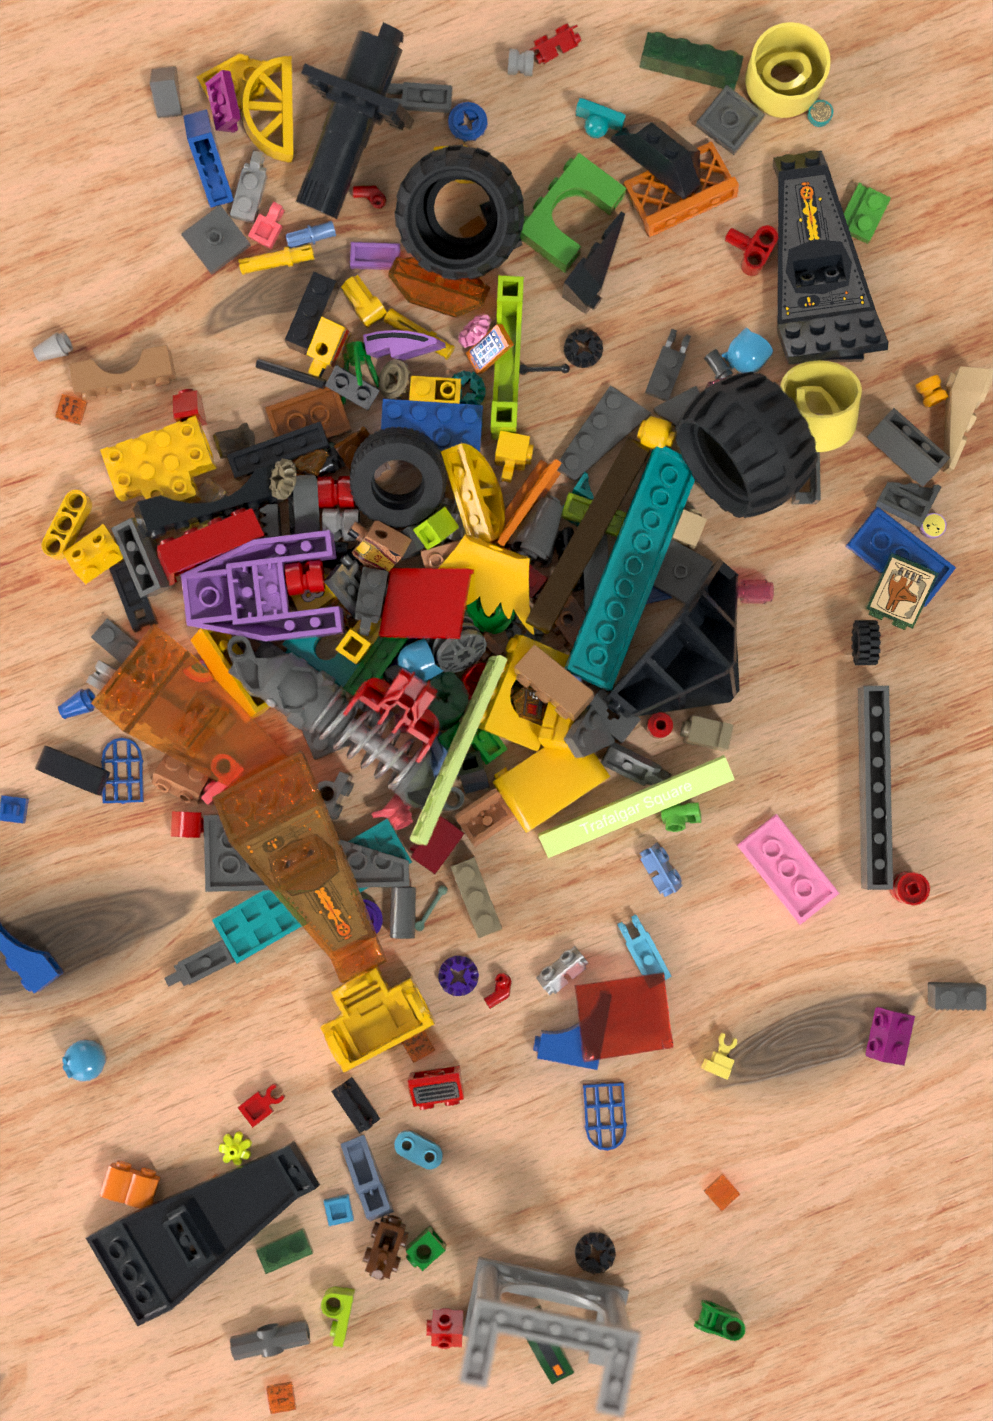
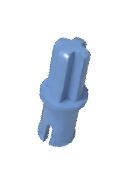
(310, 234)

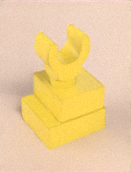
(719, 1062)

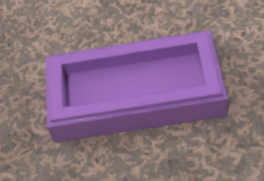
(373, 255)

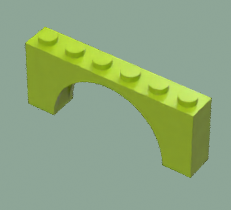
(507, 366)

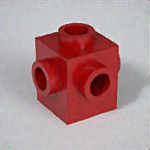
(445, 1328)

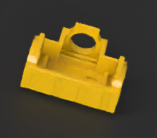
(160, 463)
(374, 1017)

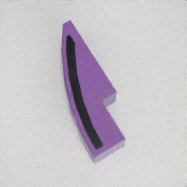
(400, 344)

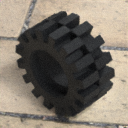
(866, 642)

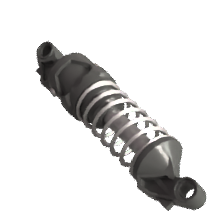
(317, 704)

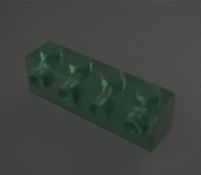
(691, 61)

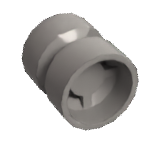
(340, 522)

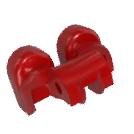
(410, 694)

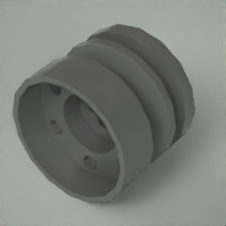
(461, 653)

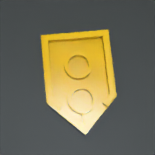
(241, 69)

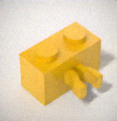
(513, 453)

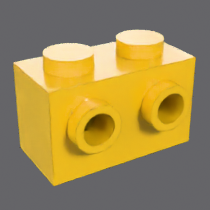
(93, 554)

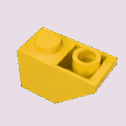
(435, 389)

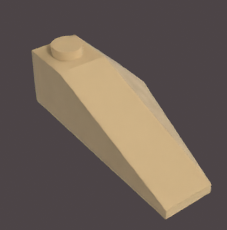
(966, 391)

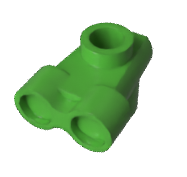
(679, 814)

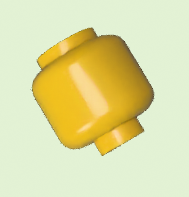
(656, 432)

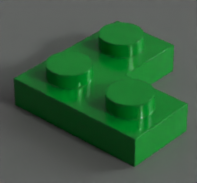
(488, 744)

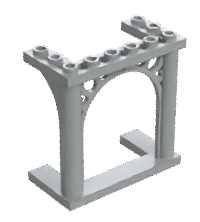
(607, 1339)

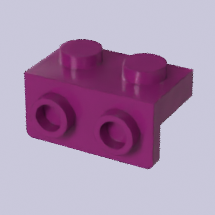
(890, 1036)

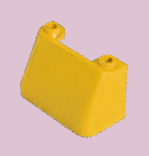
(547, 784)

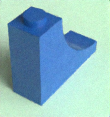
(207, 158)
(562, 1047)

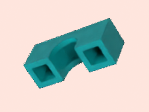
(338, 667)

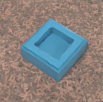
(339, 1210)

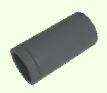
(402, 912)

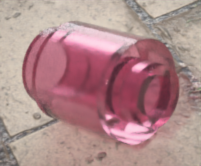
(755, 591)

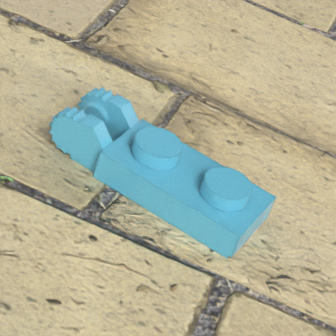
(644, 950)

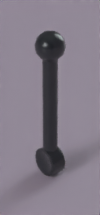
(523, 369)

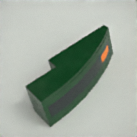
(551, 1359)

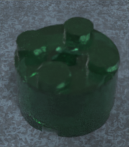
(451, 697)

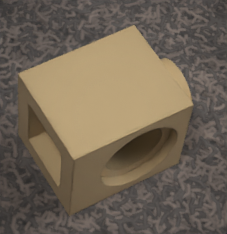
(689, 528)

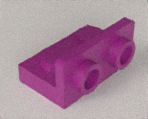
(223, 102)

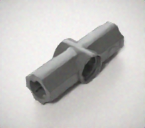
(270, 1340)

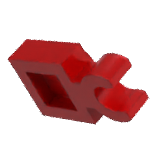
(258, 1106)

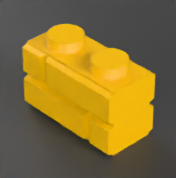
(554, 729)

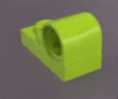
(341, 1312)

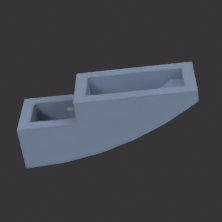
(367, 1178)

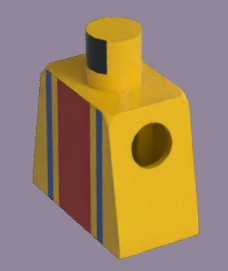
(327, 335)

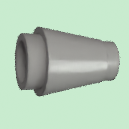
(53, 347)

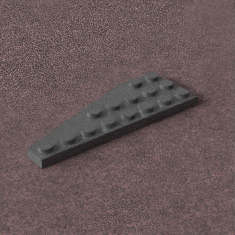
(230, 872)

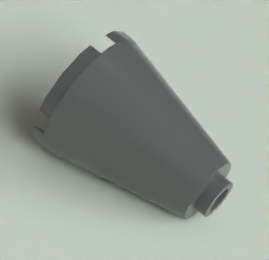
(538, 532)

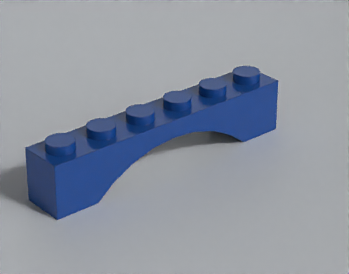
(34, 966)

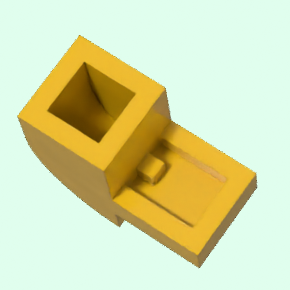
(355, 645)

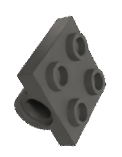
(341, 787)

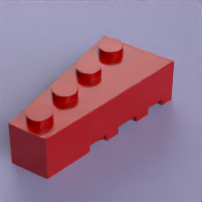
(207, 543)

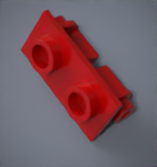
(546, 46)

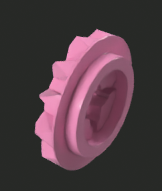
(475, 330)

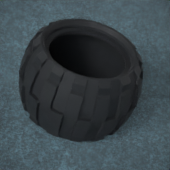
(429, 242)

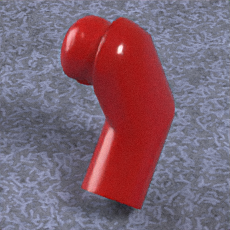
(372, 194)

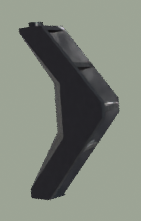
(692, 658)

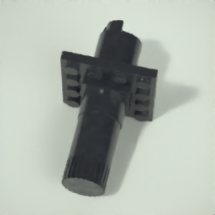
(355, 108)

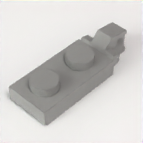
(250, 189)

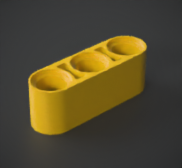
(65, 512)

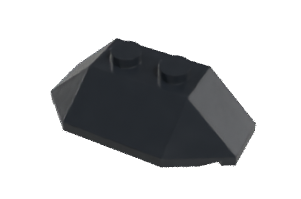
(662, 154)

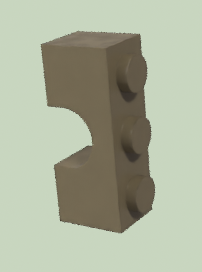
(476, 897)

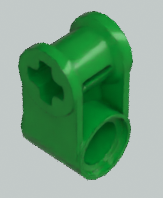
(715, 1318)

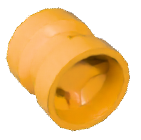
(931, 391)

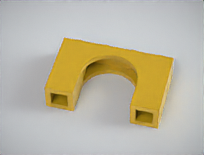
(499, 715)

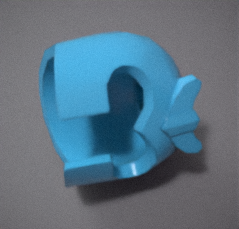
(748, 352)
(419, 658)
(84, 1060)

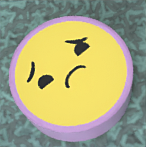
(933, 526)

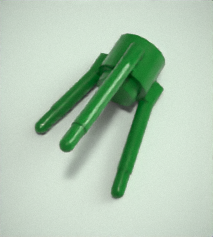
(356, 356)

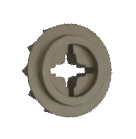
(387, 382)
(283, 479)

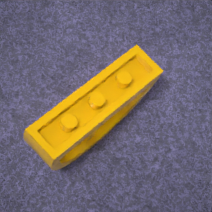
(285, 118)
(475, 492)

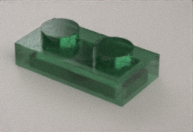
(284, 1251)

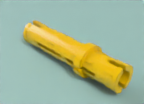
(276, 259)
(395, 320)

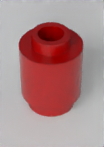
(652, 729)

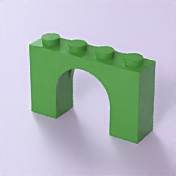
(579, 179)

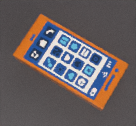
(489, 349)

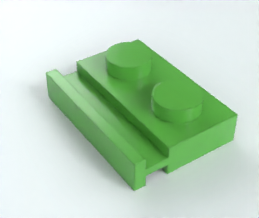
(865, 212)

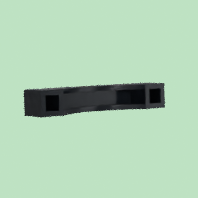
(164, 514)

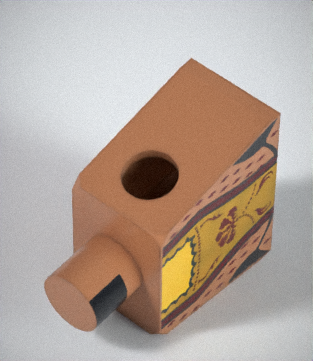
(378, 545)

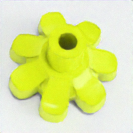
(238, 1146)

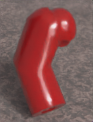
(501, 992)

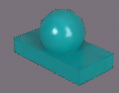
(599, 118)

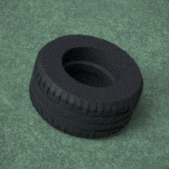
(390, 508)

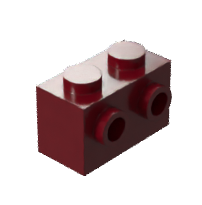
(440, 845)

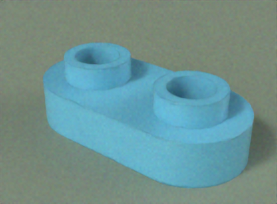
(419, 1148)

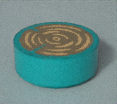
(820, 113)

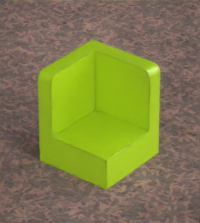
(436, 528)

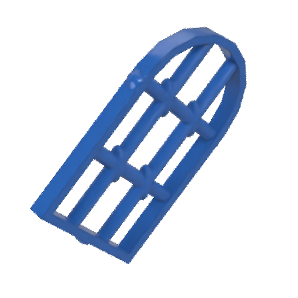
(130, 780)
(610, 1105)

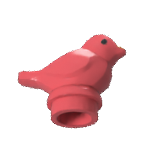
(397, 813)

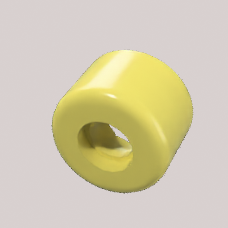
(794, 47)
(825, 390)

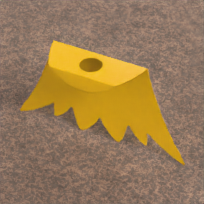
(497, 576)

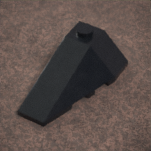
(588, 277)

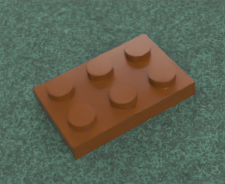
(308, 409)

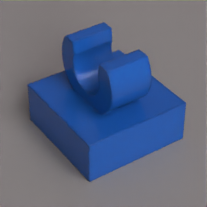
(13, 809)

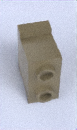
(707, 733)

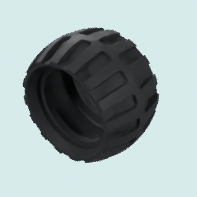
(747, 444)

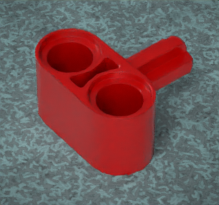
(753, 247)
(187, 824)

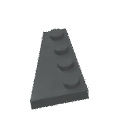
(605, 427)

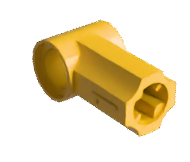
(367, 306)

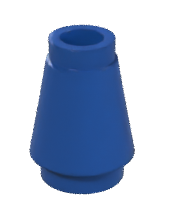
(77, 704)

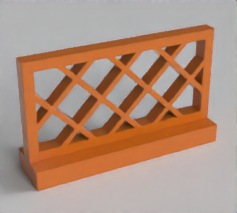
(686, 208)
(533, 488)

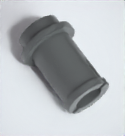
(718, 365)

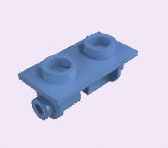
(657, 859)

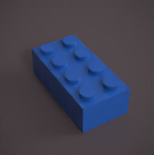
(442, 422)

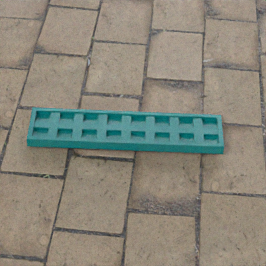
(265, 919)

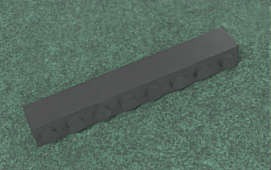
(875, 788)

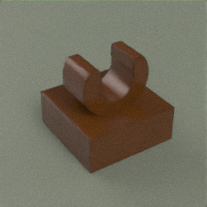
(491, 648)

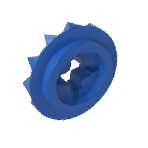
(472, 112)

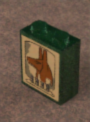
(901, 591)

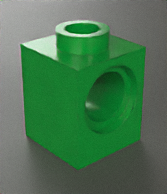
(430, 1238)

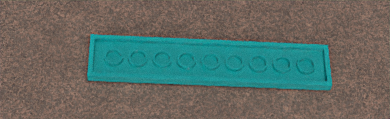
(631, 569)

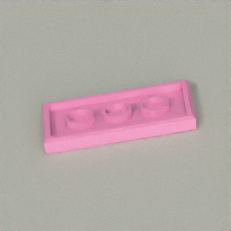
(787, 869)

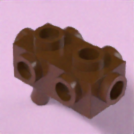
(383, 1256)

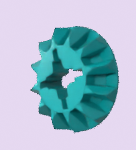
(476, 385)

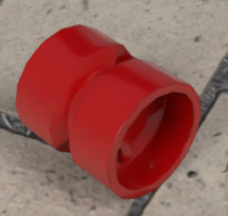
(334, 492)
(305, 577)
(910, 888)

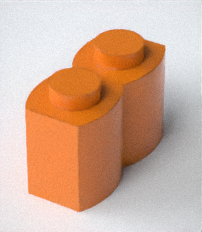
(130, 1185)

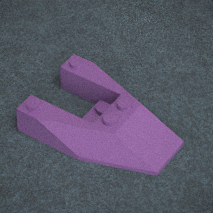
(248, 592)

